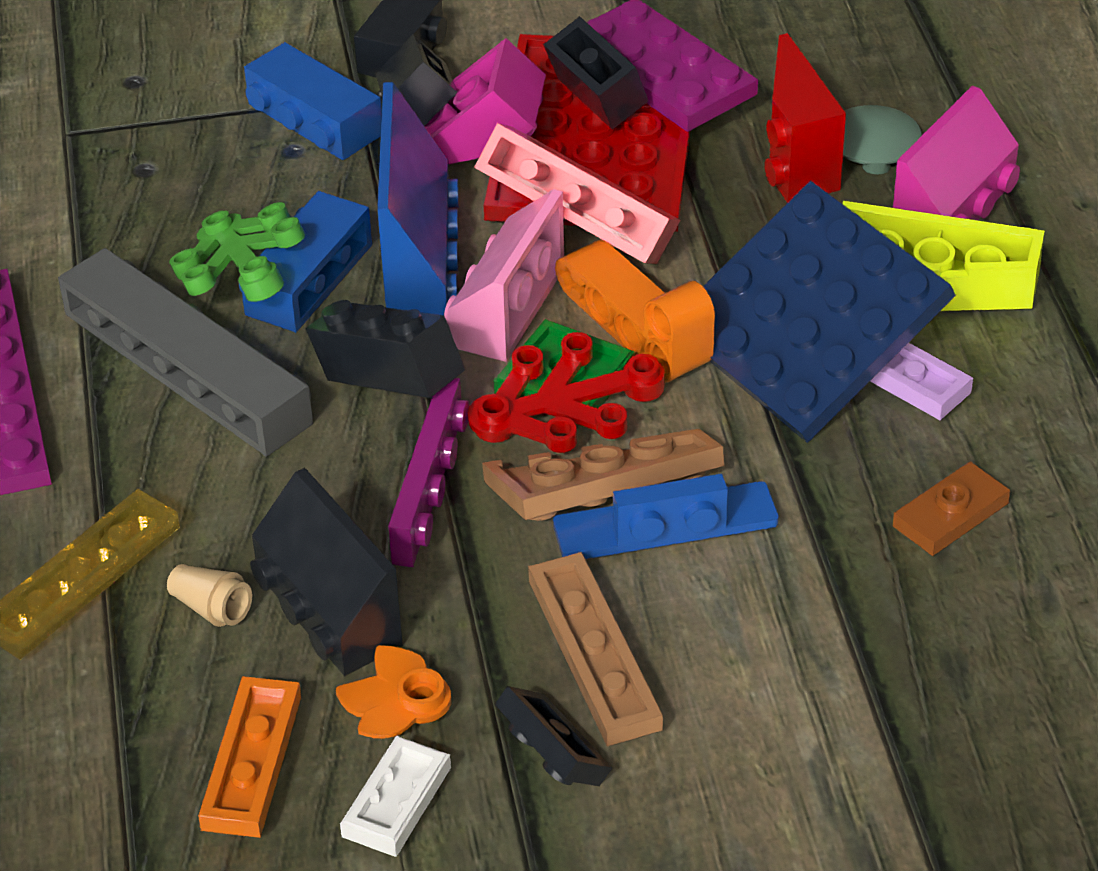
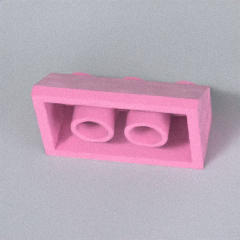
(509, 280)

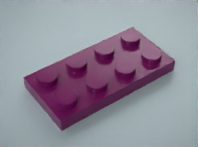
(676, 69)

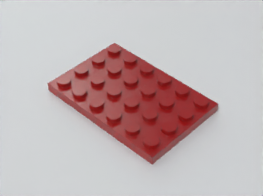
(640, 154)

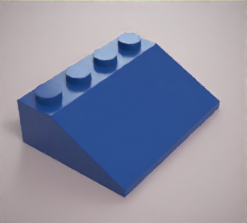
(415, 212)

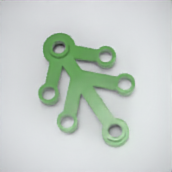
(226, 239)

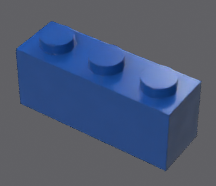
(313, 100)
(333, 243)

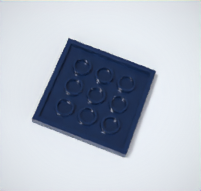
(817, 309)

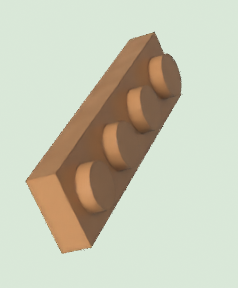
(595, 649)

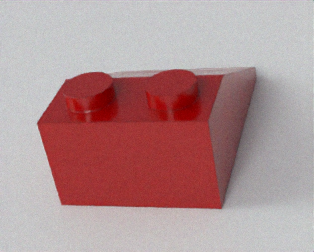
(804, 126)

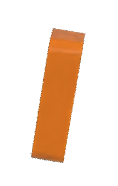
(636, 312)

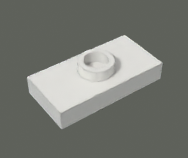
(395, 796)

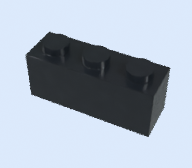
(385, 348)

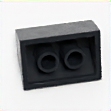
(327, 575)

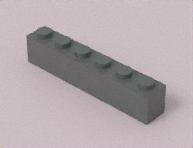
(187, 351)

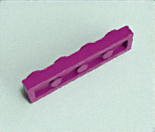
(425, 478)

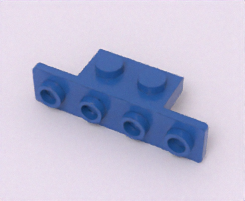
(666, 516)

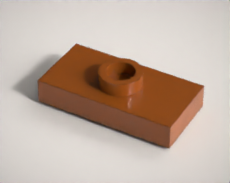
(951, 508)

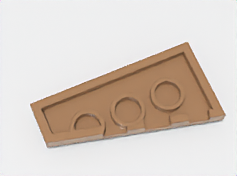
(589, 480)

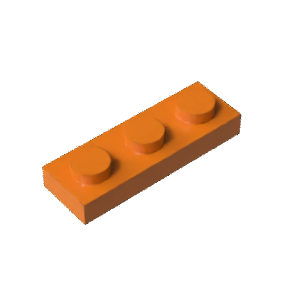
(250, 757)

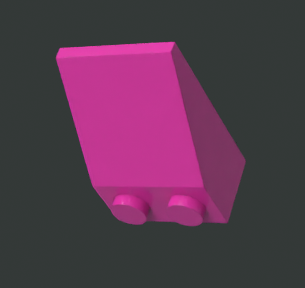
(493, 90)

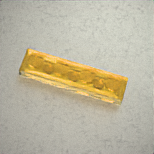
(83, 571)

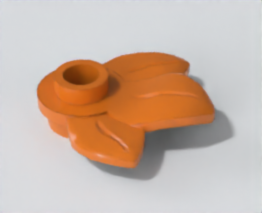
(398, 696)

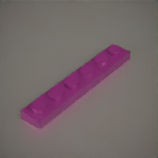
(21, 442)

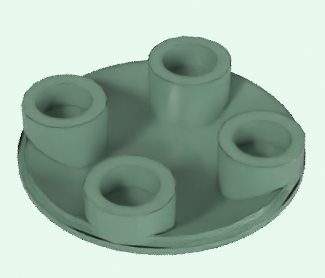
(878, 136)

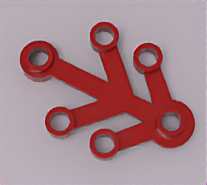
(504, 413)

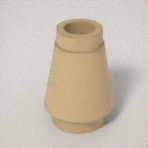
(212, 593)

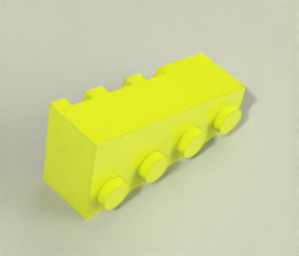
(981, 260)

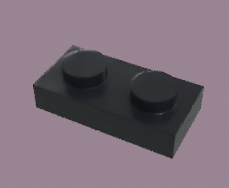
(545, 728)

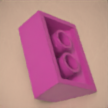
(959, 162)

